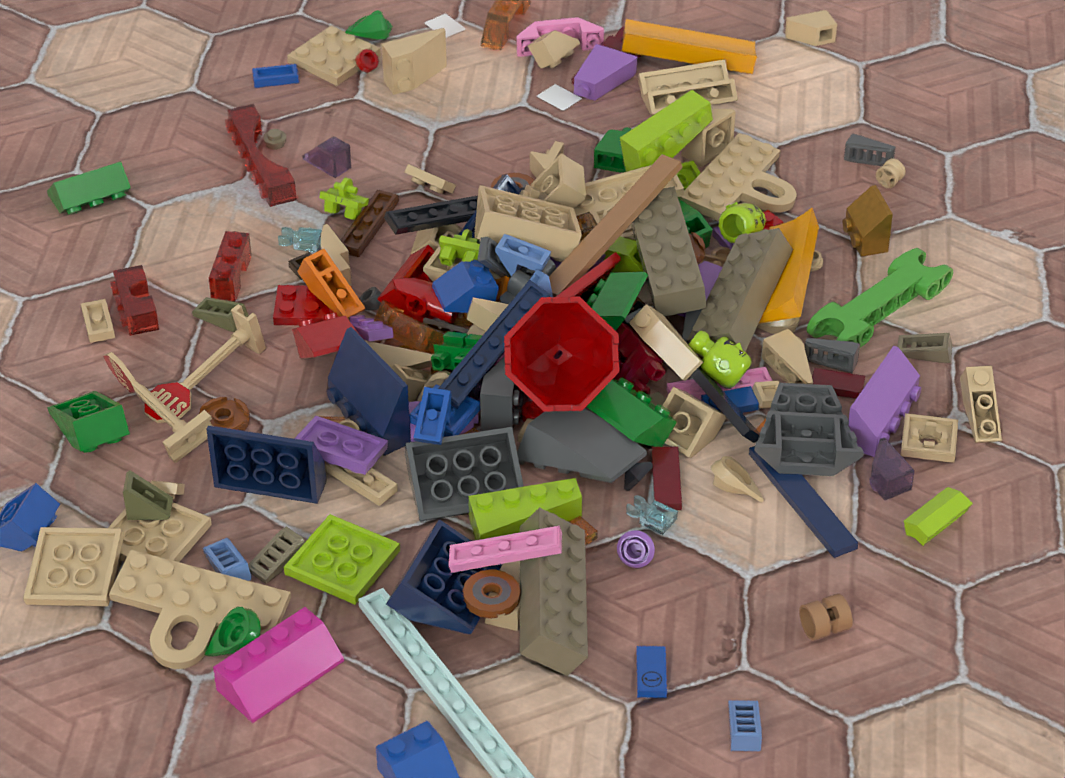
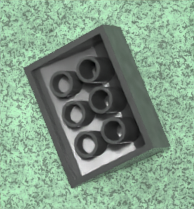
(461, 468)

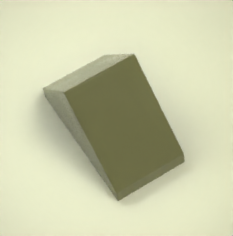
(145, 500)

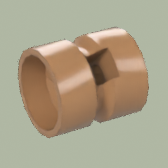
(825, 616)

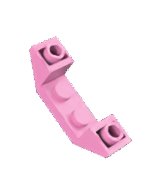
(584, 31)

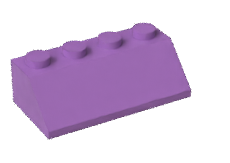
(884, 401)

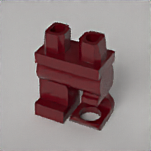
(637, 360)

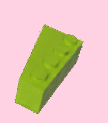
(666, 131)
(506, 510)

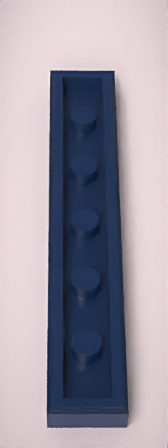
(490, 345)
(810, 508)

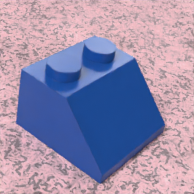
(462, 283)
(25, 516)
(415, 754)

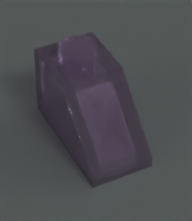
(330, 157)
(890, 472)

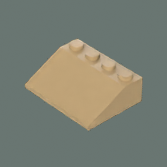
(527, 219)

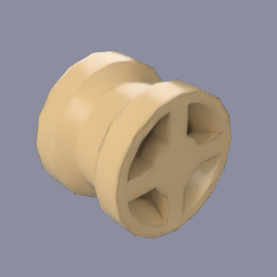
(890, 173)

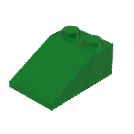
(90, 421)

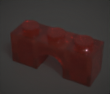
(230, 261)
(134, 300)

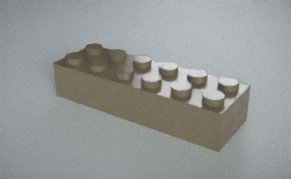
(668, 256)
(744, 287)
(554, 599)

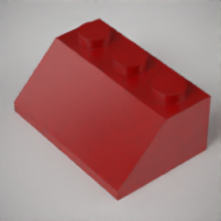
(410, 269)

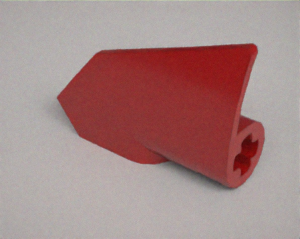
(422, 298)

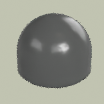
(370, 299)

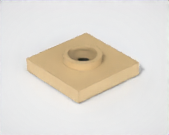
(936, 428)

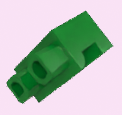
(453, 350)

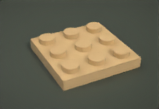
(331, 55)
(163, 538)
(74, 566)

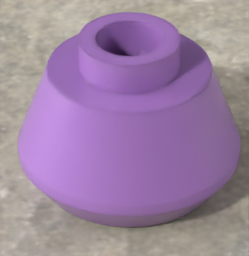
(635, 549)

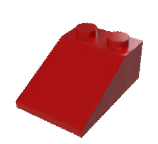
(320, 337)

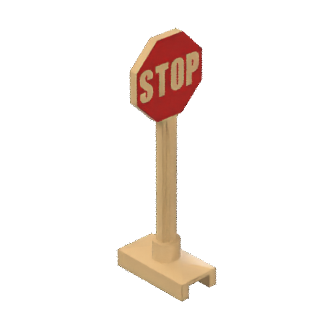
(178, 395)
(186, 435)

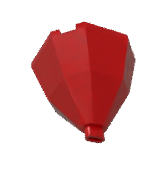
(586, 361)

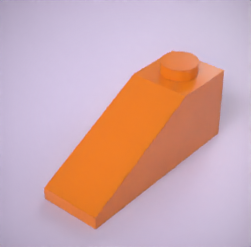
(329, 284)

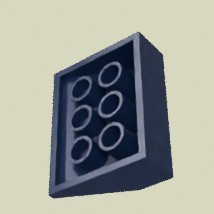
(369, 392)
(266, 464)
(429, 589)

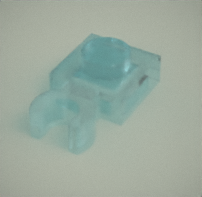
(303, 239)
(654, 516)

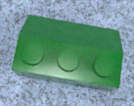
(89, 188)
(616, 296)
(633, 413)

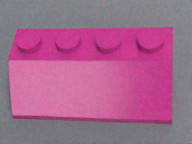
(277, 665)

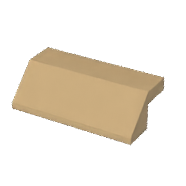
(667, 85)

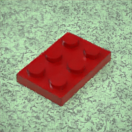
(298, 304)

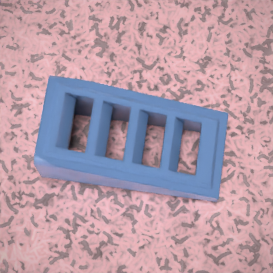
(227, 563)
(744, 740)

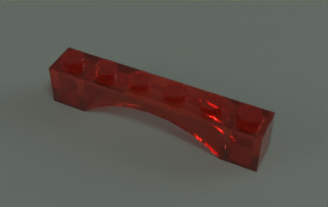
(273, 180)

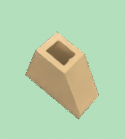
(812, 28)
(551, 47)

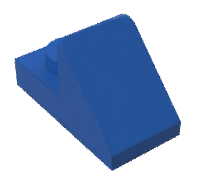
(433, 416)

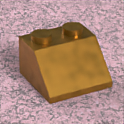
(869, 223)

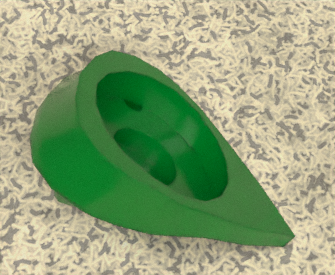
(371, 26)
(234, 632)

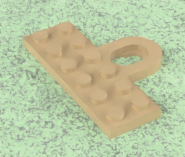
(734, 175)
(606, 192)
(194, 596)

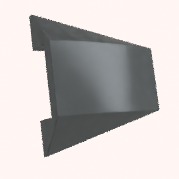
(807, 432)
(579, 444)

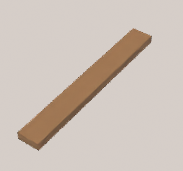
(614, 223)

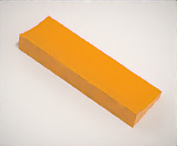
(688, 46)
(791, 288)

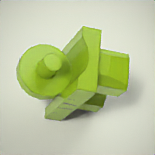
(344, 194)
(460, 247)

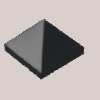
(635, 474)

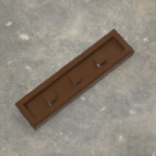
(369, 222)

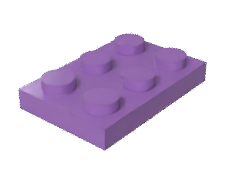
(344, 445)

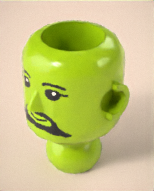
(740, 219)
(721, 360)

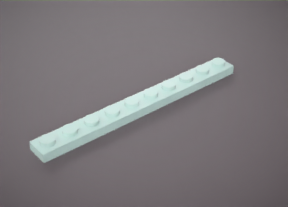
(443, 688)

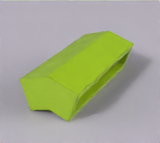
(936, 515)

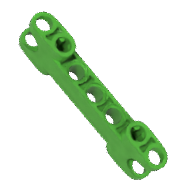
(904, 282)

